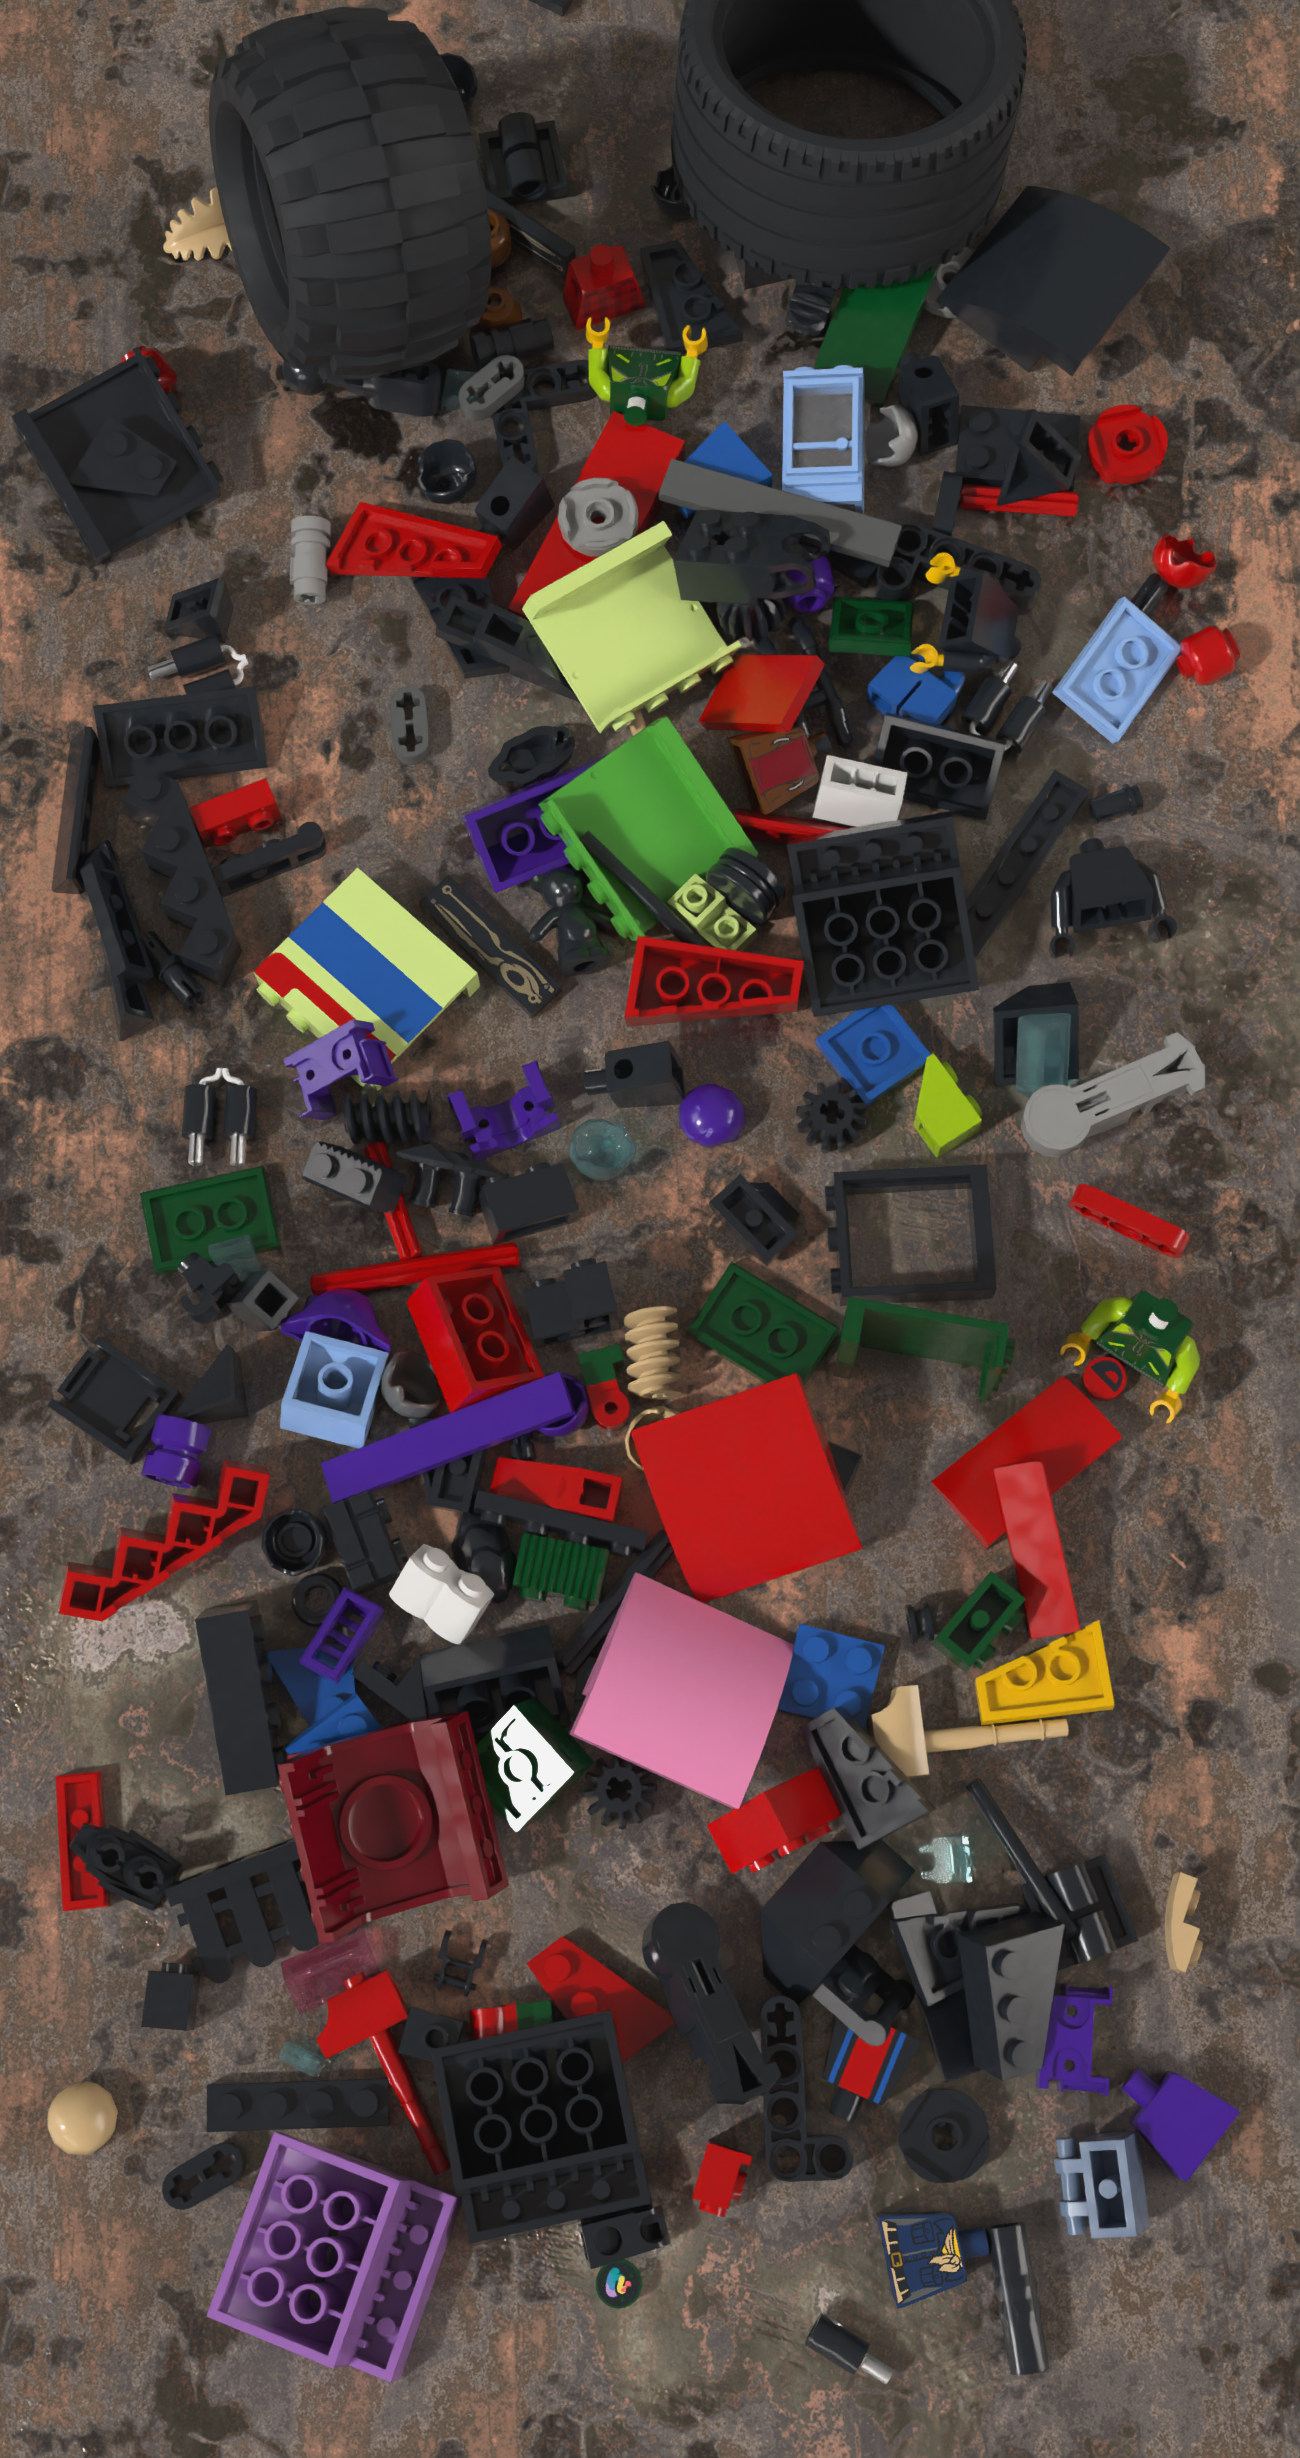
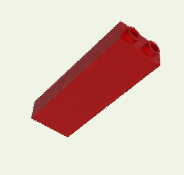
(638, 462)

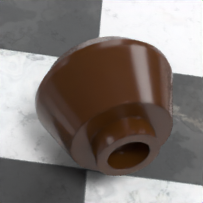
(499, 311)

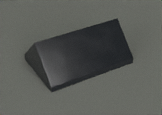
(942, 764)

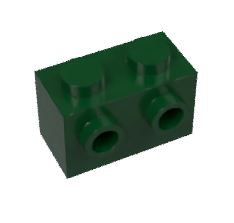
(978, 1621)

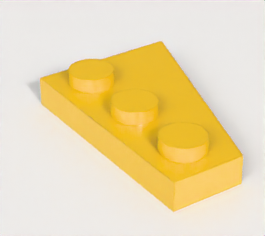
(1052, 1682)

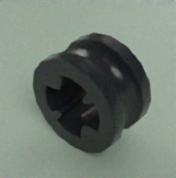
(919, 1622)

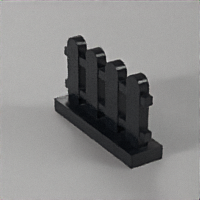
(246, 1907)

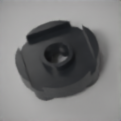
(948, 2162)

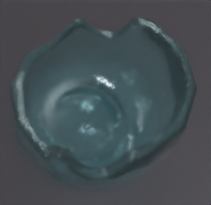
(601, 1149)

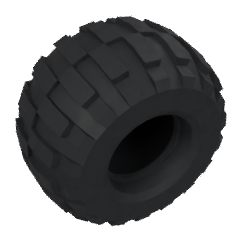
(350, 192)

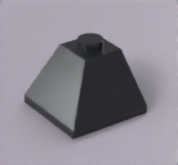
(1031, 1001)

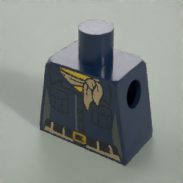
(926, 2252)

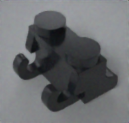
(211, 1285)

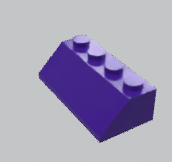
(512, 836)

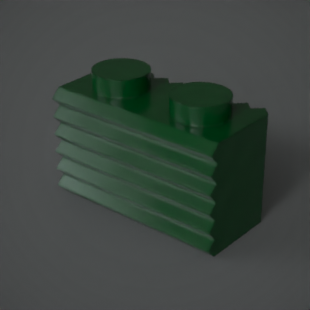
(560, 1571)

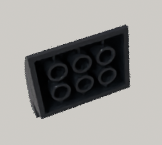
(1052, 277)
(882, 914)
(540, 2128)

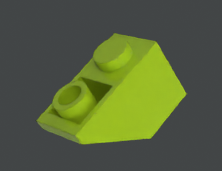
(942, 1111)

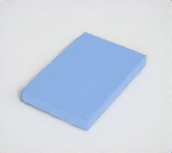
(1118, 670)

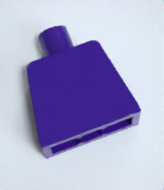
(1177, 2119)

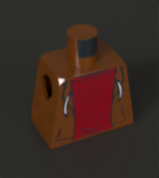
(777, 765)

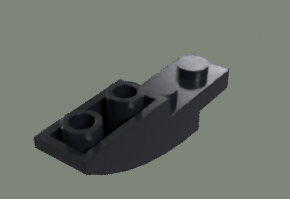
(504, 639)

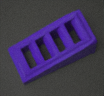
(347, 1601)

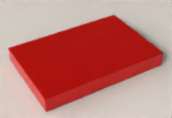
(762, 693)

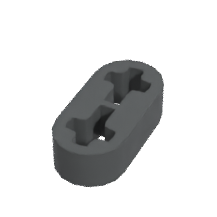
(488, 384)
(418, 725)

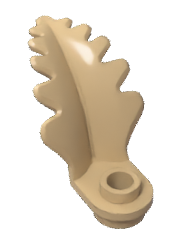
(198, 231)

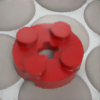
(1120, 465)

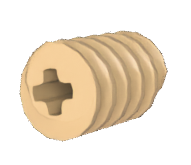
(651, 1354)

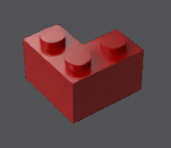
(775, 1822)

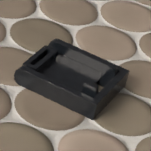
(109, 1397)

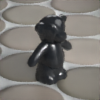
(575, 923)

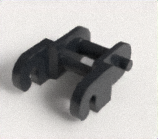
(453, 1981)

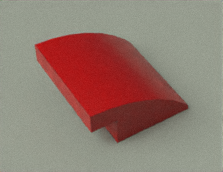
(747, 1489)

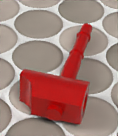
(366, 2012)

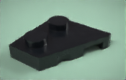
(453, 1484)

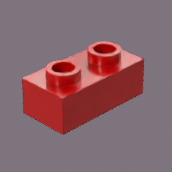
(236, 813)

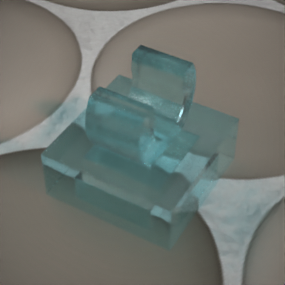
(950, 1860)

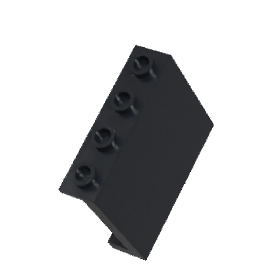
(66, 427)

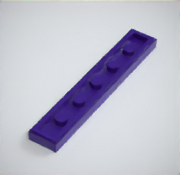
(449, 1438)

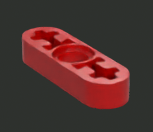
(1129, 1221)

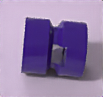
(176, 1452)

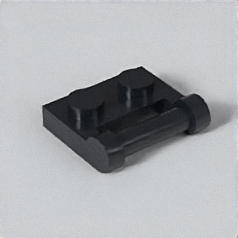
(851, 1986)

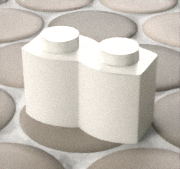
(441, 1594)

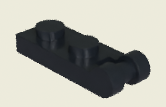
(271, 859)

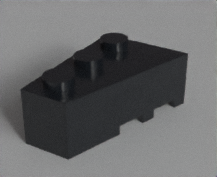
(1010, 1991)

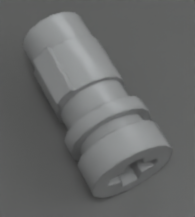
(307, 567)

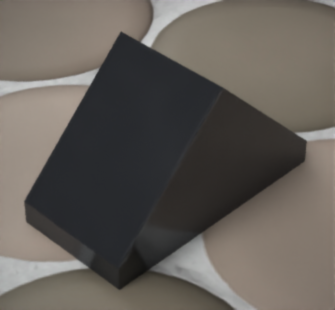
(201, 611)

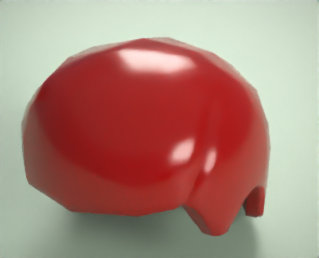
(1180, 563)

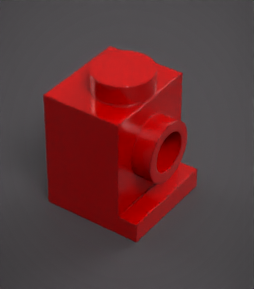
(720, 2178)

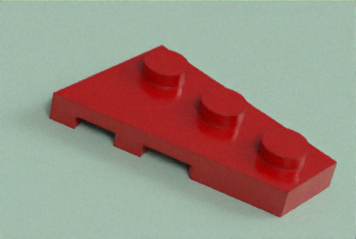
(587, 1987)

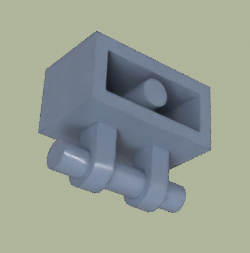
(1111, 2181)

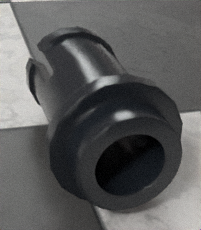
(1116, 804)

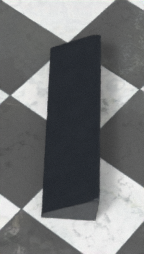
(76, 812)
(946, 2019)

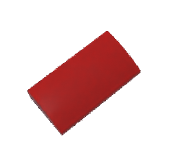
(1054, 1427)

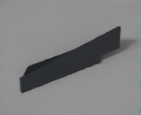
(121, 940)

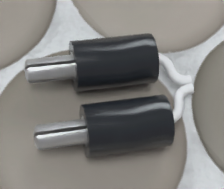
(198, 658)
(990, 700)
(238, 1120)

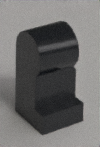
(623, 2236)

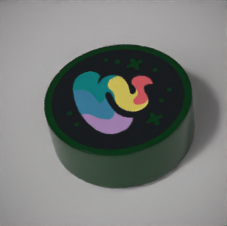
(619, 2284)

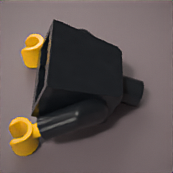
(976, 621)

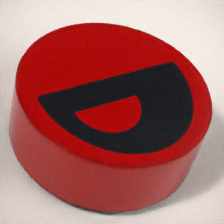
(1104, 1379)

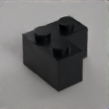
(572, 1307)

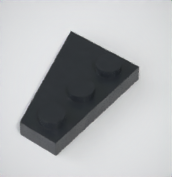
(932, 1946)

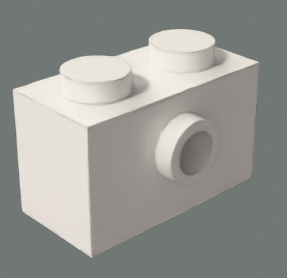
(858, 793)

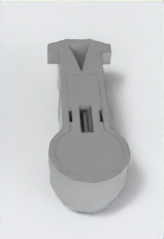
(1063, 1116)

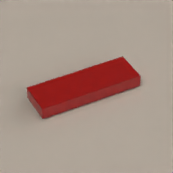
(79, 1802)

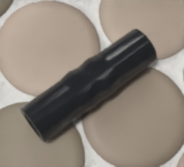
(1017, 2298)

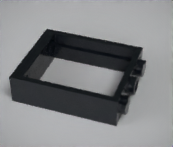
(968, 1177)

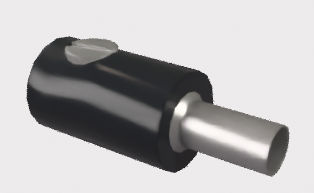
(845, 2349)

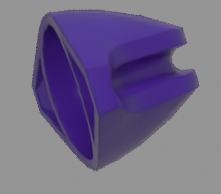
(338, 1315)

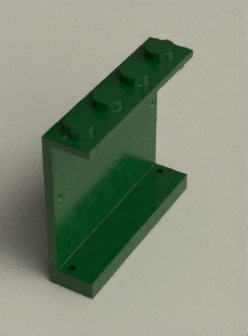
(925, 1336)

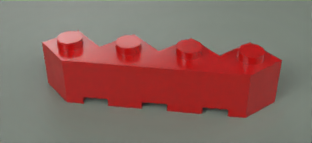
(149, 1558)

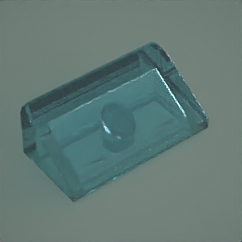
(1042, 1051)

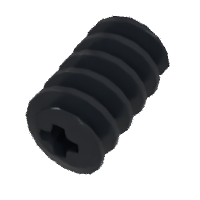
(388, 1118)

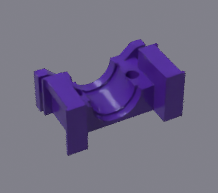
(337, 1056)
(508, 1121)
(1073, 2040)

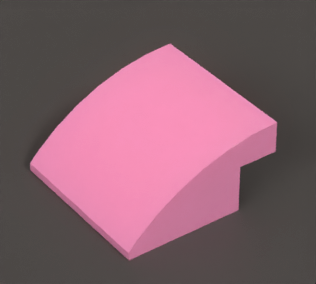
(684, 1691)

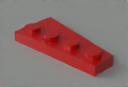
(407, 545)

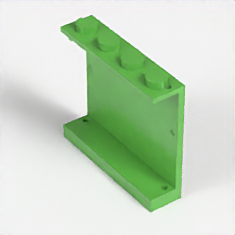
(652, 813)

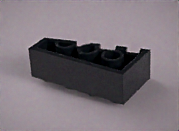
(240, 1696)

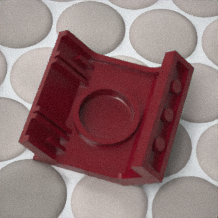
(392, 1822)

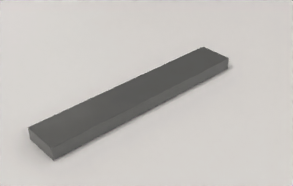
(848, 530)

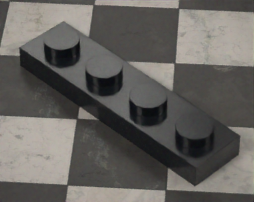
(541, 1520)
(298, 2105)

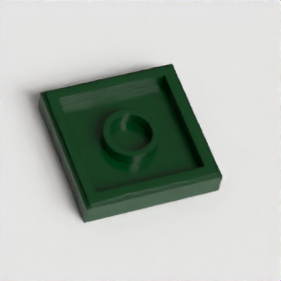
(871, 626)

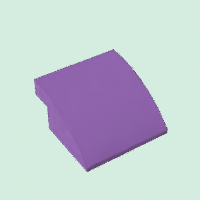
(378, 2268)

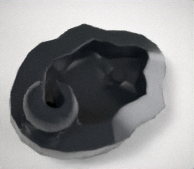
(532, 755)
(486, 1553)

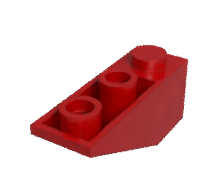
(559, 1487)

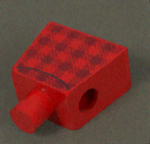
(601, 286)

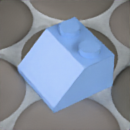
(333, 1390)

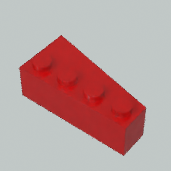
(705, 983)

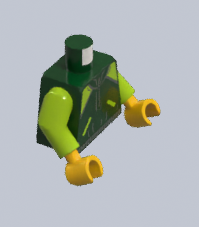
(641, 380)
(1148, 1338)

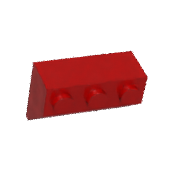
(473, 1335)

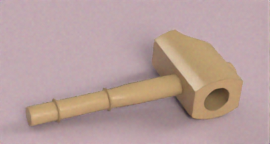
(902, 1737)

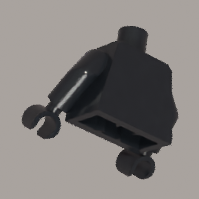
(1106, 891)

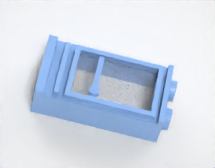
(824, 435)

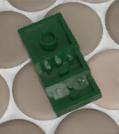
(875, 331)

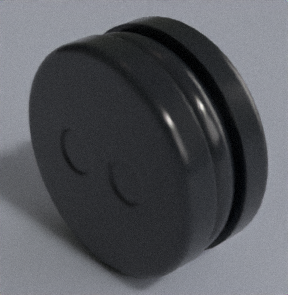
(746, 884)

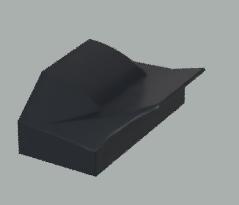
(756, 1217)

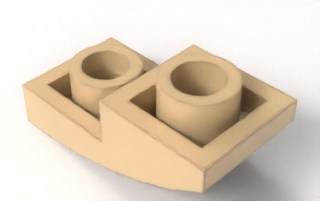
(1181, 1938)

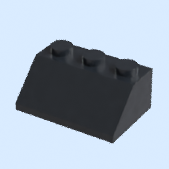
(493, 1677)

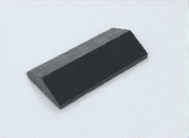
(181, 735)

